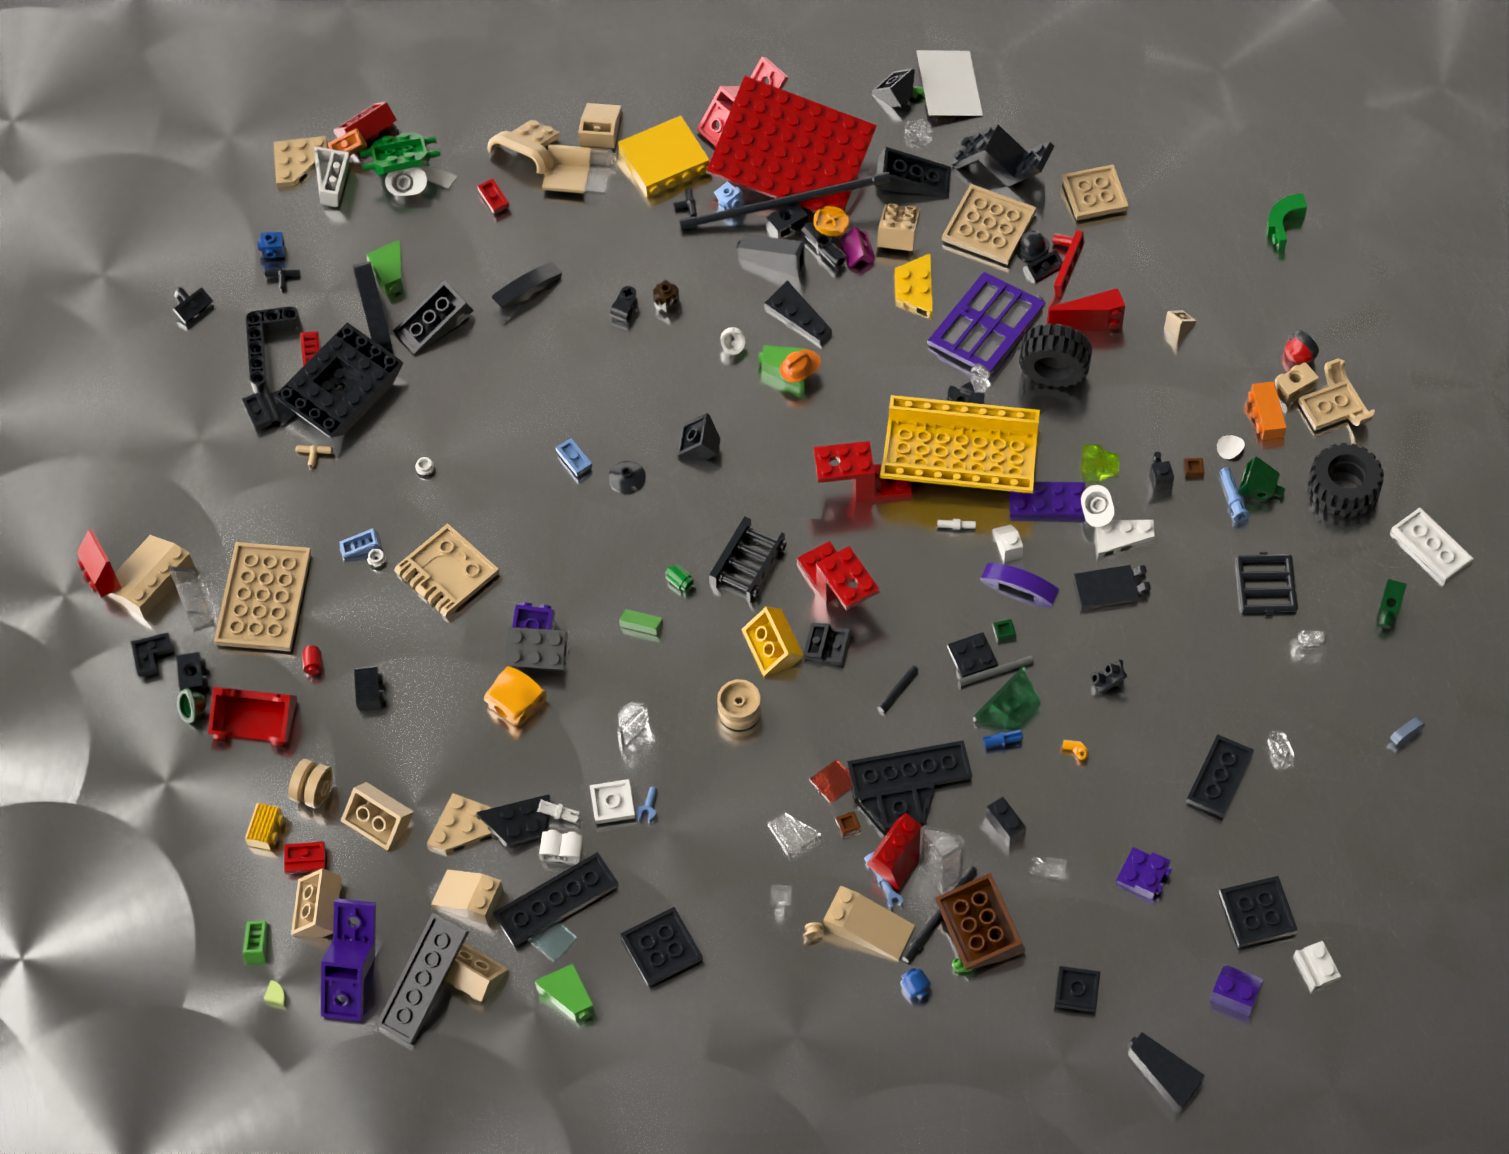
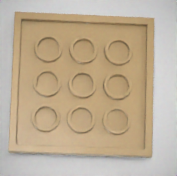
(989, 224)

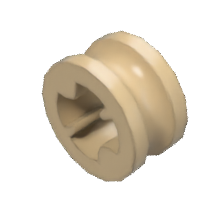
(814, 930)

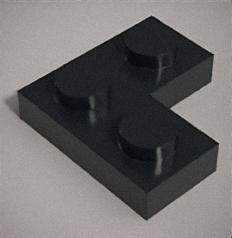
(146, 649)

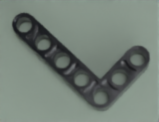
(372, 304)
(257, 325)

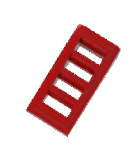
(307, 340)

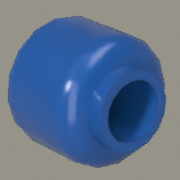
(915, 983)

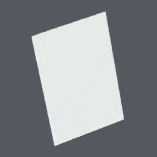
(949, 83)

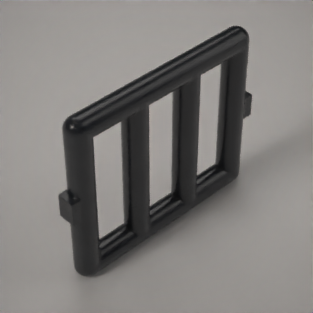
(1244, 592)

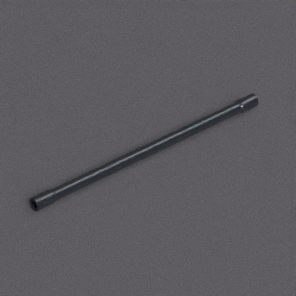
(694, 221)

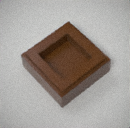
(1193, 467)
(848, 824)

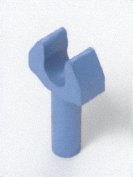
(647, 808)

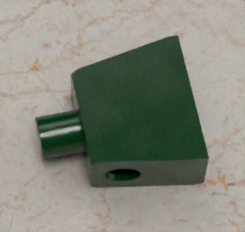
(1260, 481)
(1391, 602)

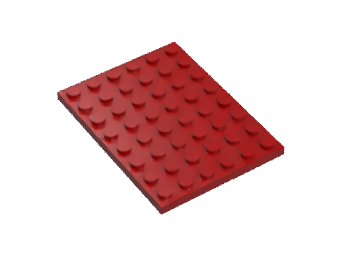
(789, 145)

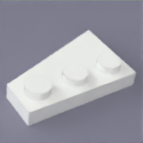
(1122, 534)

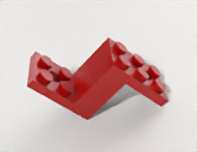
(857, 464)
(838, 575)

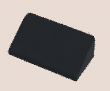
(1044, 265)

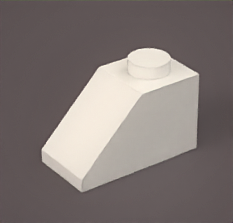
(1008, 543)

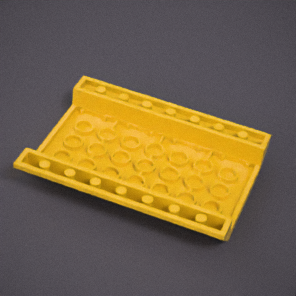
(960, 444)

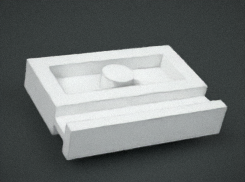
(1317, 965)

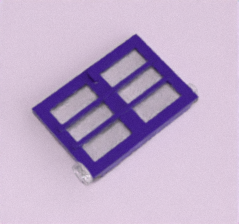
(987, 324)

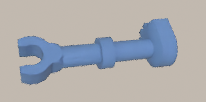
(891, 894)

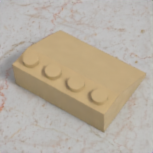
(147, 576)

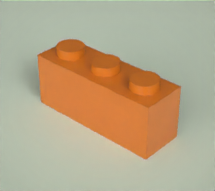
(1267, 411)

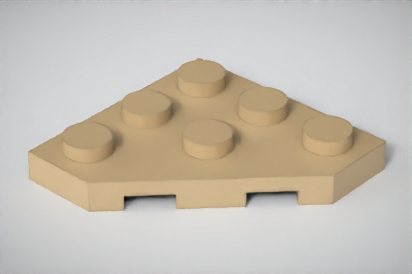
(295, 159)
(458, 825)

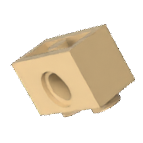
(1286, 385)

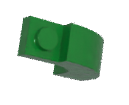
(1284, 210)

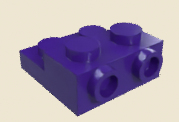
(533, 617)
(1144, 873)

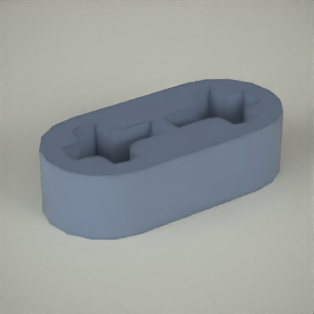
(1407, 731)

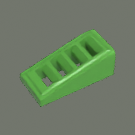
(257, 953)

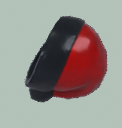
(1301, 348)

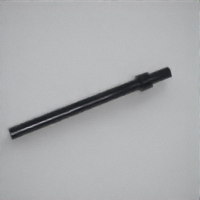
(917, 942)

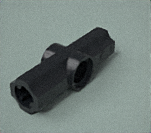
(824, 245)

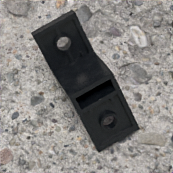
(1002, 155)

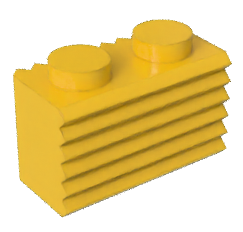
(264, 826)

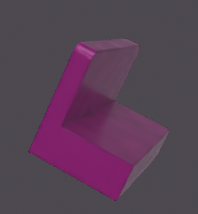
(857, 246)

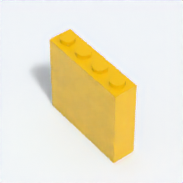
(663, 156)

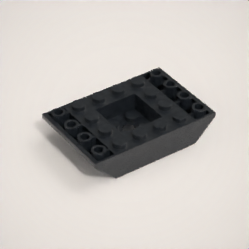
(346, 360)

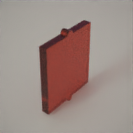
(832, 781)

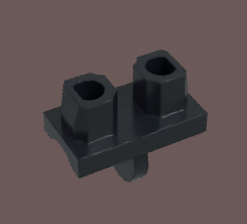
(1110, 676)

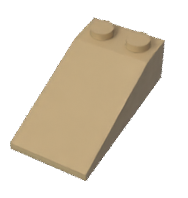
(867, 923)

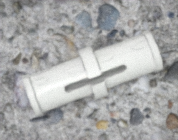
(558, 811)

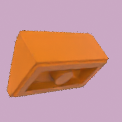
(350, 142)

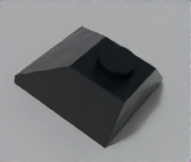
(896, 88)
(699, 439)

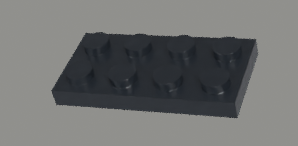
(1220, 775)

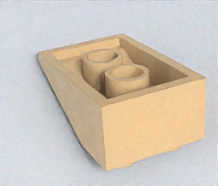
(468, 895)

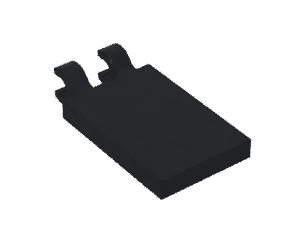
(1110, 586)

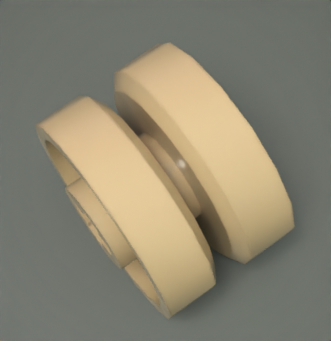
(739, 704)
(310, 783)

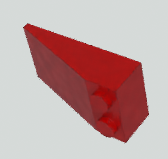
(1090, 313)

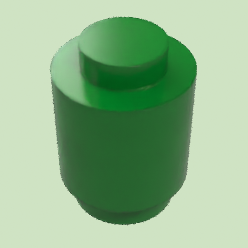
(679, 577)

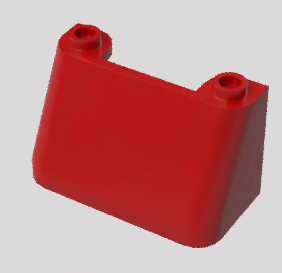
(251, 714)

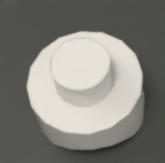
(732, 340)

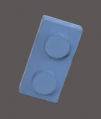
(574, 457)

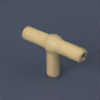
(314, 450)

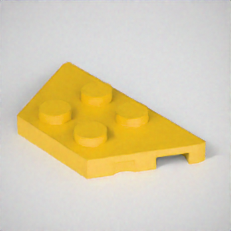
(914, 284)

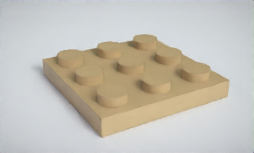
(1095, 192)

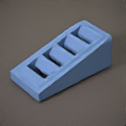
(359, 538)

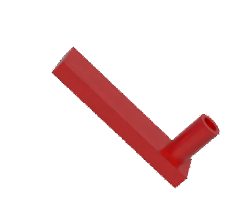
(1075, 247)

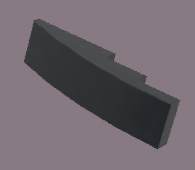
(525, 285)

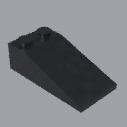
(913, 173)
(433, 318)

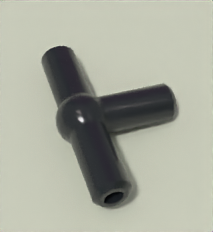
(690, 203)
(282, 273)

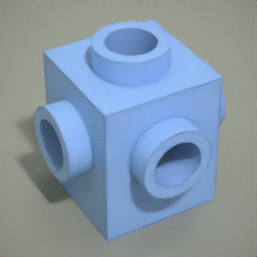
(729, 196)

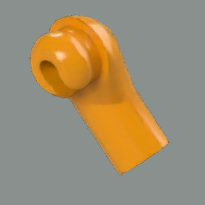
(1077, 747)

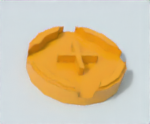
(831, 221)

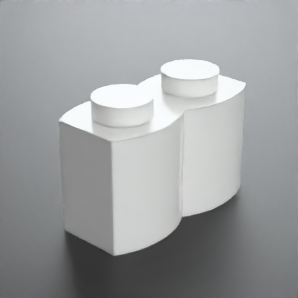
(561, 847)

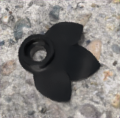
(965, 394)

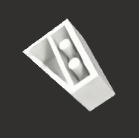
(331, 174)

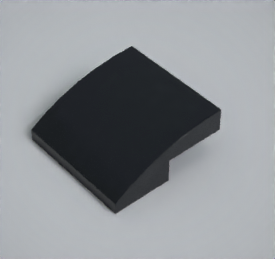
(827, 644)

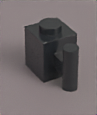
(1161, 474)

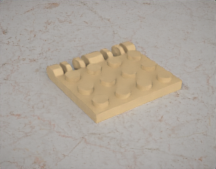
(447, 568)

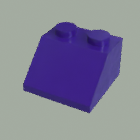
(1236, 990)

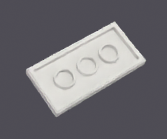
(1432, 544)

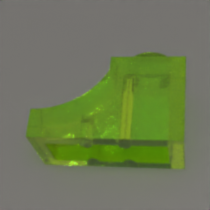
(1098, 460)

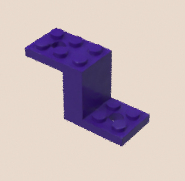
(348, 959)

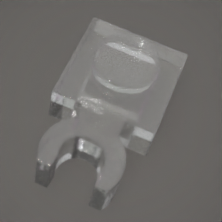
(1052, 868)

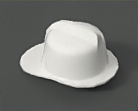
(406, 181)
(1097, 506)

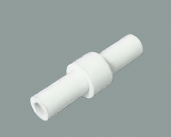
(956, 524)

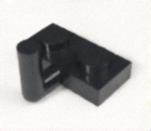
(192, 304)

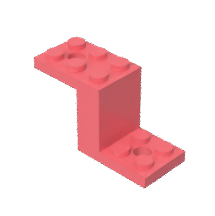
(725, 96)

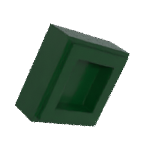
(1004, 630)

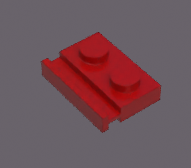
(304, 857)

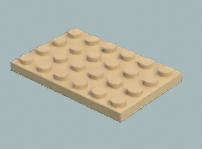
(262, 596)

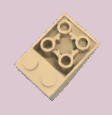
(599, 125)
(898, 227)

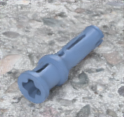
(1236, 501)

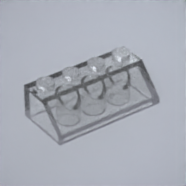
(942, 856)

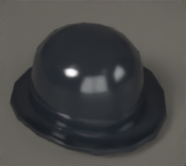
(1032, 245)

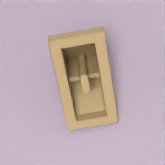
(1178, 323)

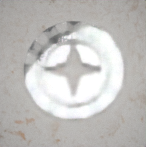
(919, 124)

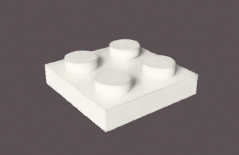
(612, 801)

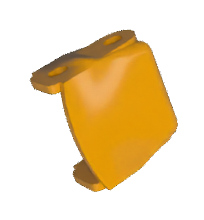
(515, 696)

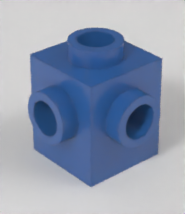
(272, 244)

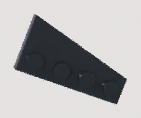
(797, 312)

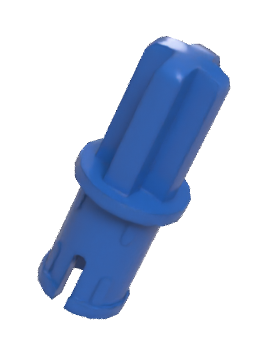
(1002, 738)

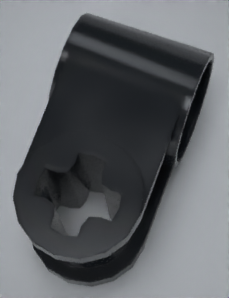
(624, 304)

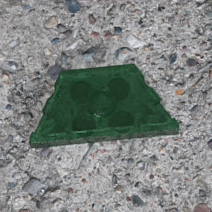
(1010, 704)

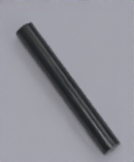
(898, 688)

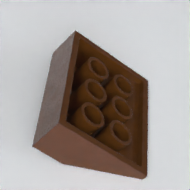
(980, 923)

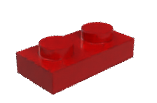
(493, 196)

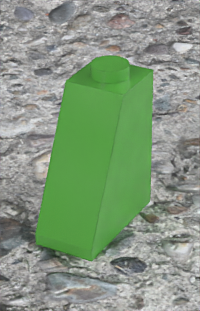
(388, 266)
(773, 357)
(566, 992)

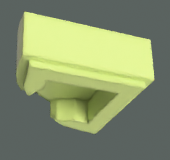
(275, 994)

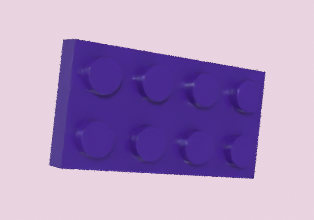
(1048, 501)

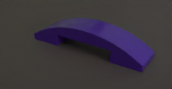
(1020, 580)

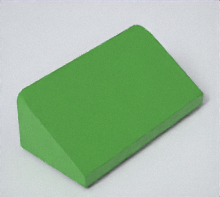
(640, 622)

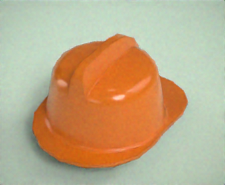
(800, 365)

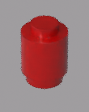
(312, 660)

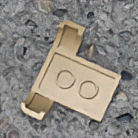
(529, 140)
(1336, 401)

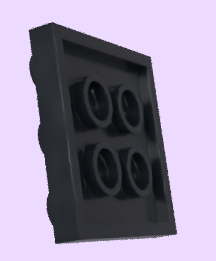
(1258, 911)
(661, 946)

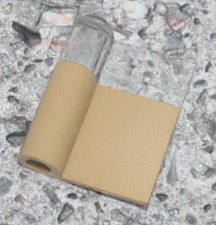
(579, 169)

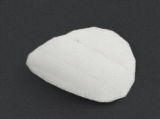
(1229, 446)

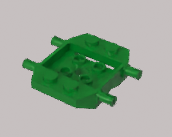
(401, 159)

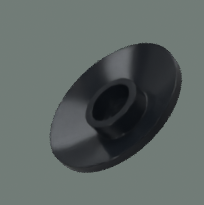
(627, 483)

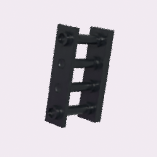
(736, 545)

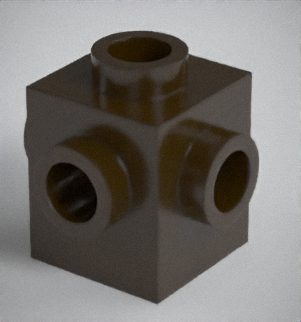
(666, 295)

